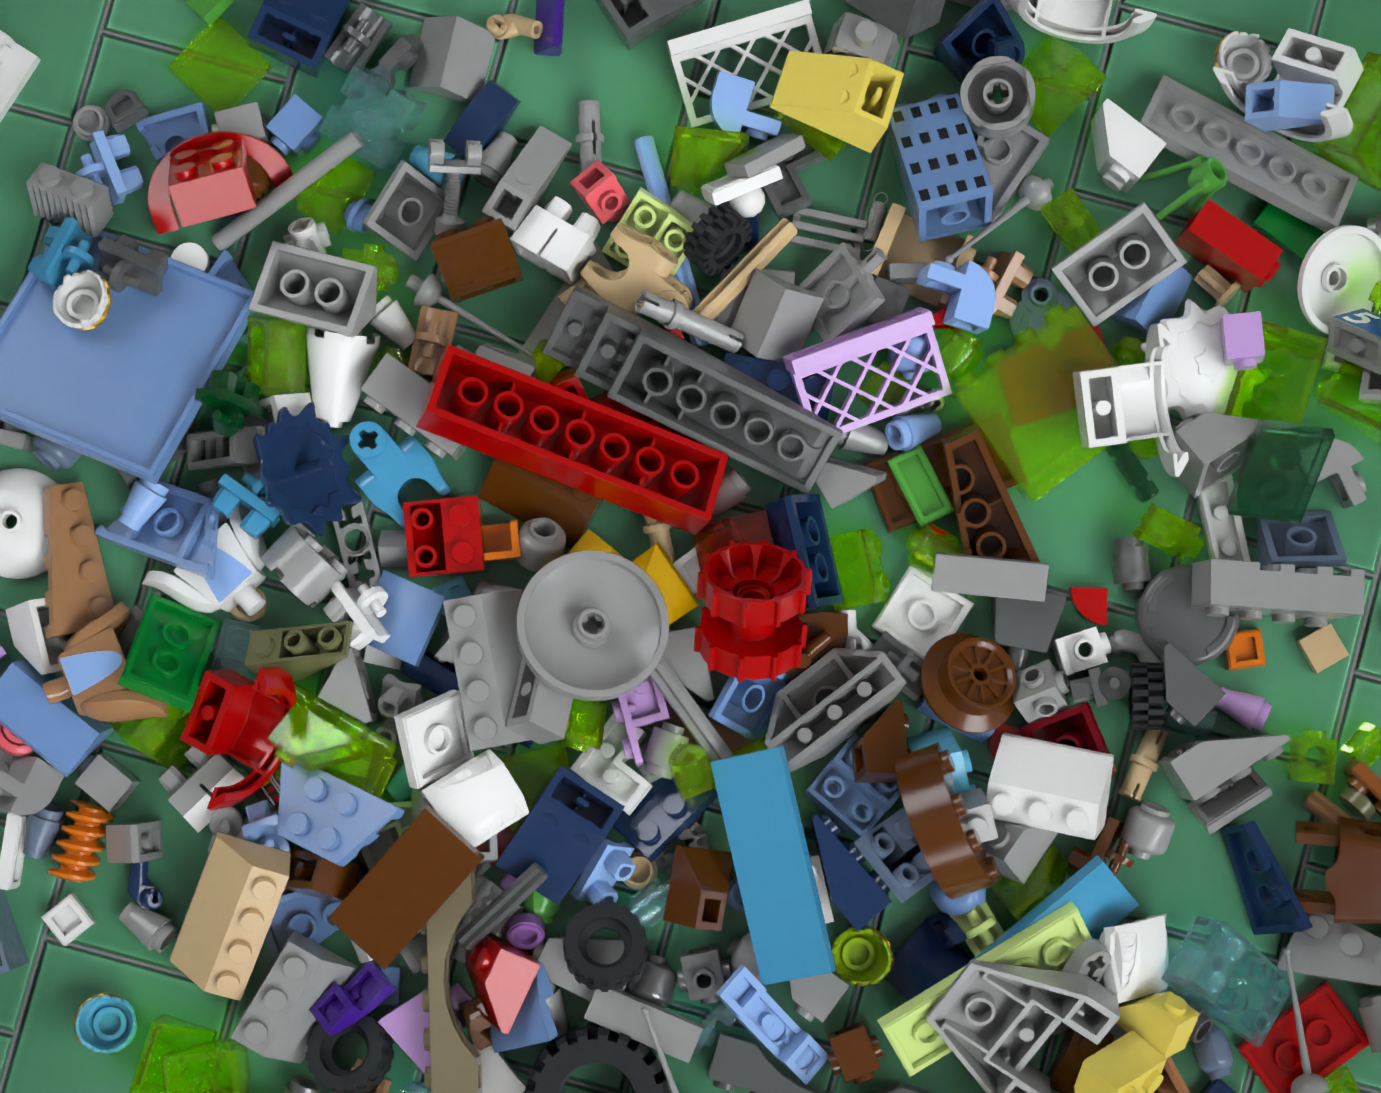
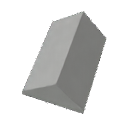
(1119, 264)
(316, 290)

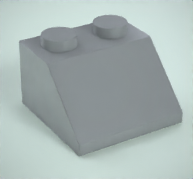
(1214, 448)

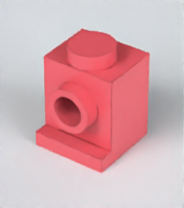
(601, 193)

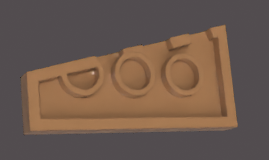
(73, 562)

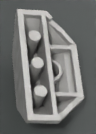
(831, 703)

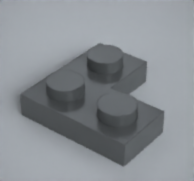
(789, 193)

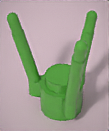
(1205, 178)

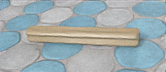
(742, 273)

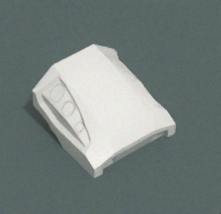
(478, 798)
(1137, 957)

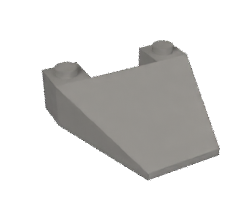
(1004, 1014)

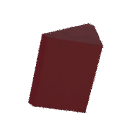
(1070, 727)

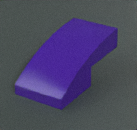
(346, 1005)

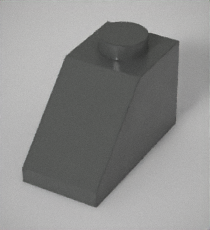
(1186, 687)

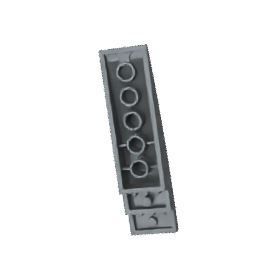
(690, 390)

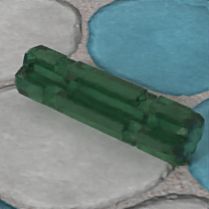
(1133, 471)

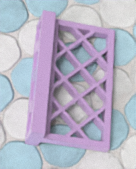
(863, 342)

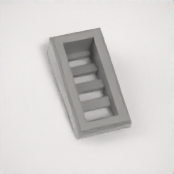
(221, 450)

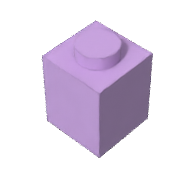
(1242, 340)

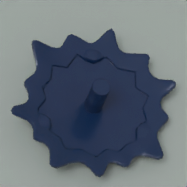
(304, 469)

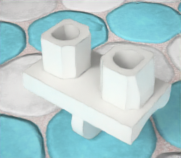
(361, 609)

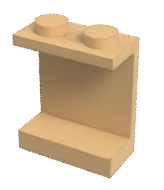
(901, 245)

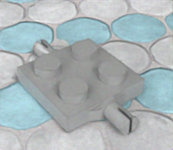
(847, 290)

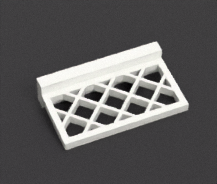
(737, 33)

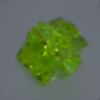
(374, 255)

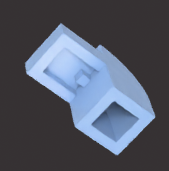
(729, 108)
(970, 293)

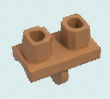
(1005, 271)
(432, 336)

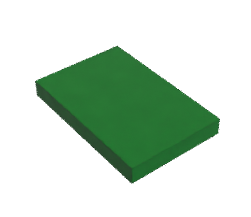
(169, 653)

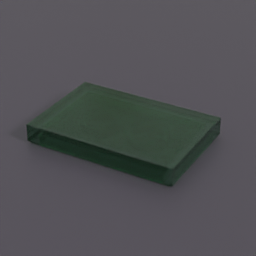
(1280, 471)

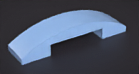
(771, 1025)

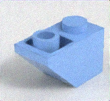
(1286, 104)

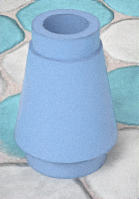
(911, 430)
(143, 502)

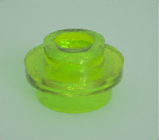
(1128, 351)

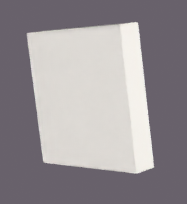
(920, 615)
(433, 739)

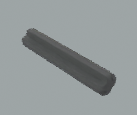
(502, 906)

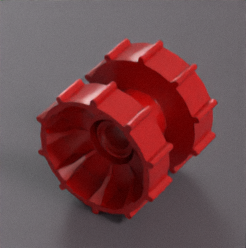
(752, 610)

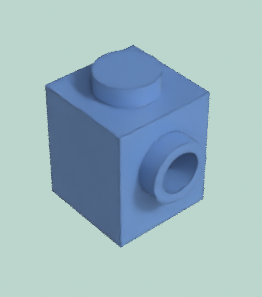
(295, 128)

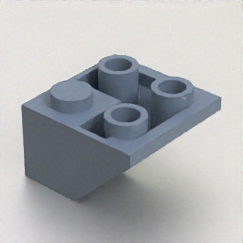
(896, 856)

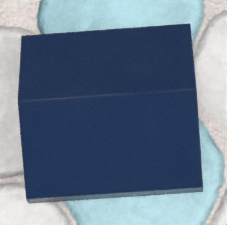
(923, 962)

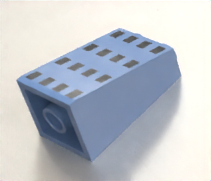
(940, 167)

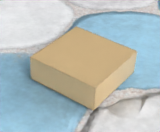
(1322, 648)

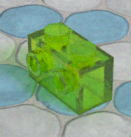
(276, 355)

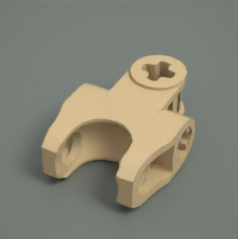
(647, 270)

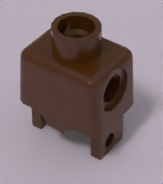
(1356, 872)

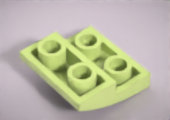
(656, 220)

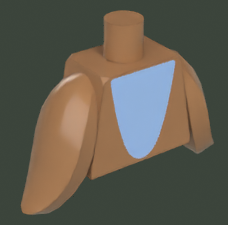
(91, 673)

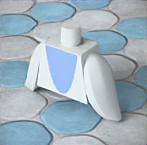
(236, 574)

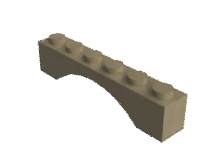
(452, 1056)

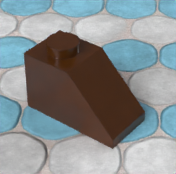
(320, 877)
(1070, 1057)

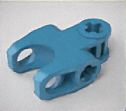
(392, 468)

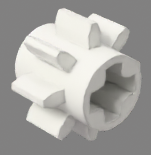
(308, 235)

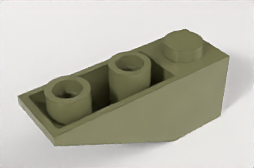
(300, 648)

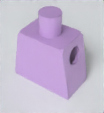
(408, 1022)

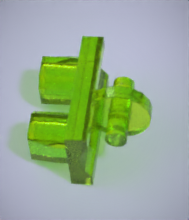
(1070, 220)
(1170, 532)

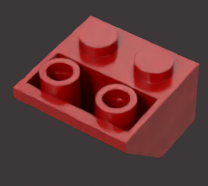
(444, 537)

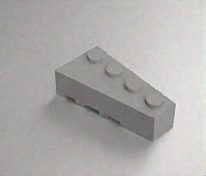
(1277, 592)

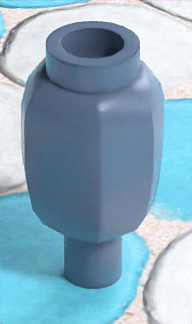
(1214, 1054)

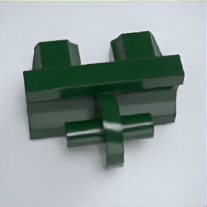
(231, 400)

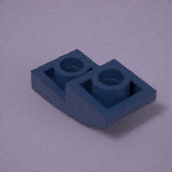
(482, 117)

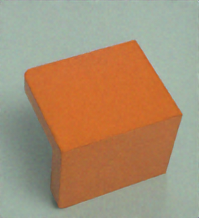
(501, 542)

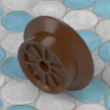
(968, 682)

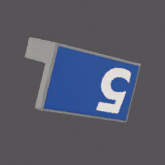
(1357, 338)

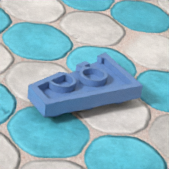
(173, 127)
(304, 915)

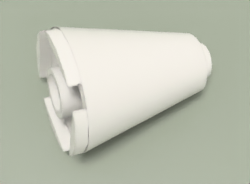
(338, 371)

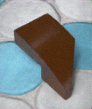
(477, 1021)

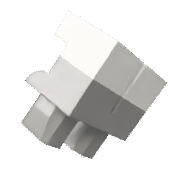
(192, 793)

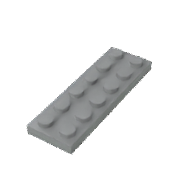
(1253, 158)

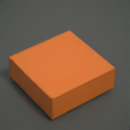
(1245, 650)

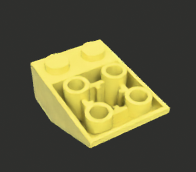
(839, 95)
(1122, 1067)

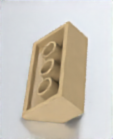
(230, 914)

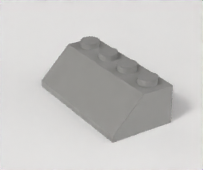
(486, 663)

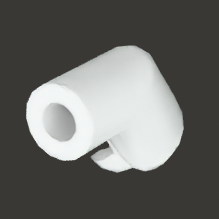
(855, 638)

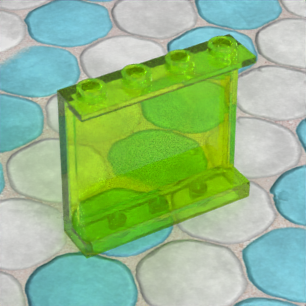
(1029, 402)

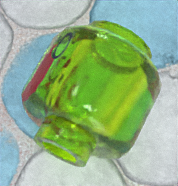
(925, 543)

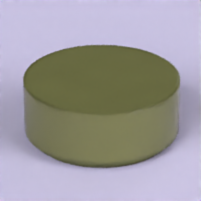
(1357, 803)

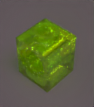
(1324, 770)

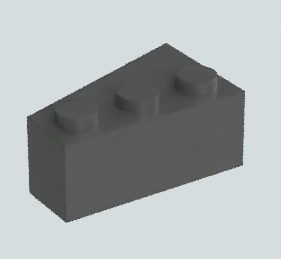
(902, 16)

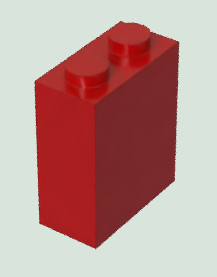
(1229, 247)

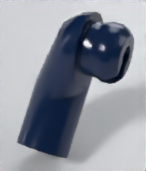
(141, 888)

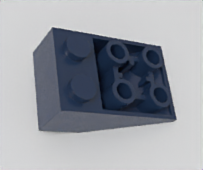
(297, 31)
(561, 832)
(848, 884)

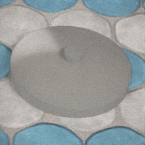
(592, 625)

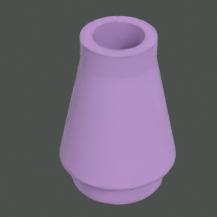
(1245, 708)

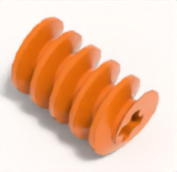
(82, 842)

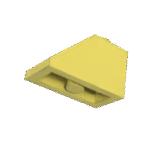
(1160, 1020)

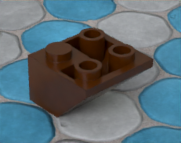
(698, 887)

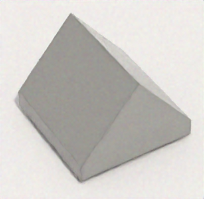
(393, 549)

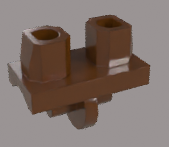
(1104, 849)

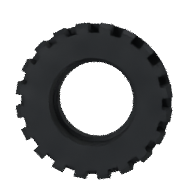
(596, 1045)

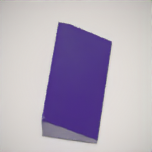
(551, 15)

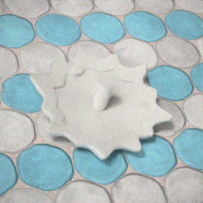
(1195, 364)

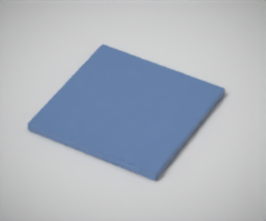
(132, 380)

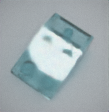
(1228, 979)

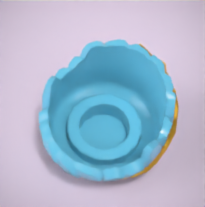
(105, 1023)

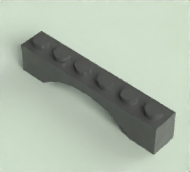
(744, 1064)

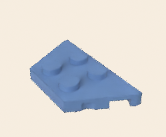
(178, 533)
(329, 814)

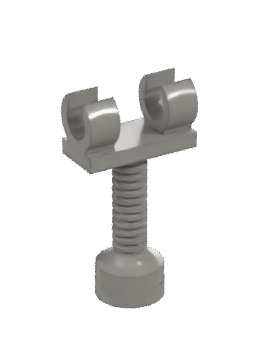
(454, 169)

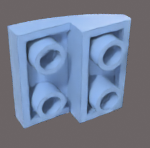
(850, 804)

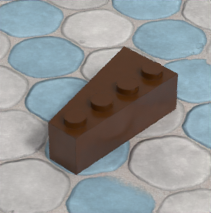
(981, 502)

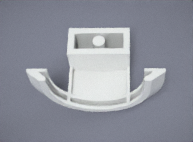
(1081, 20)
(1310, 60)
(1130, 403)

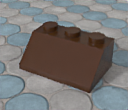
(535, 496)

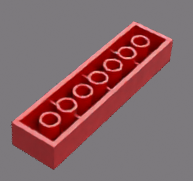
(572, 440)

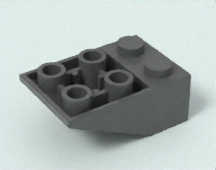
(642, 18)

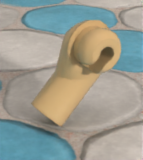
(513, 25)

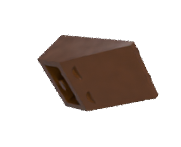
(476, 259)

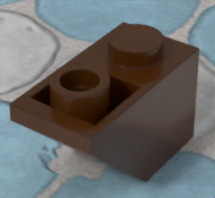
(880, 745)

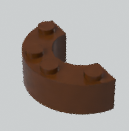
(939, 823)

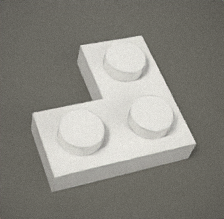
(608, 770)

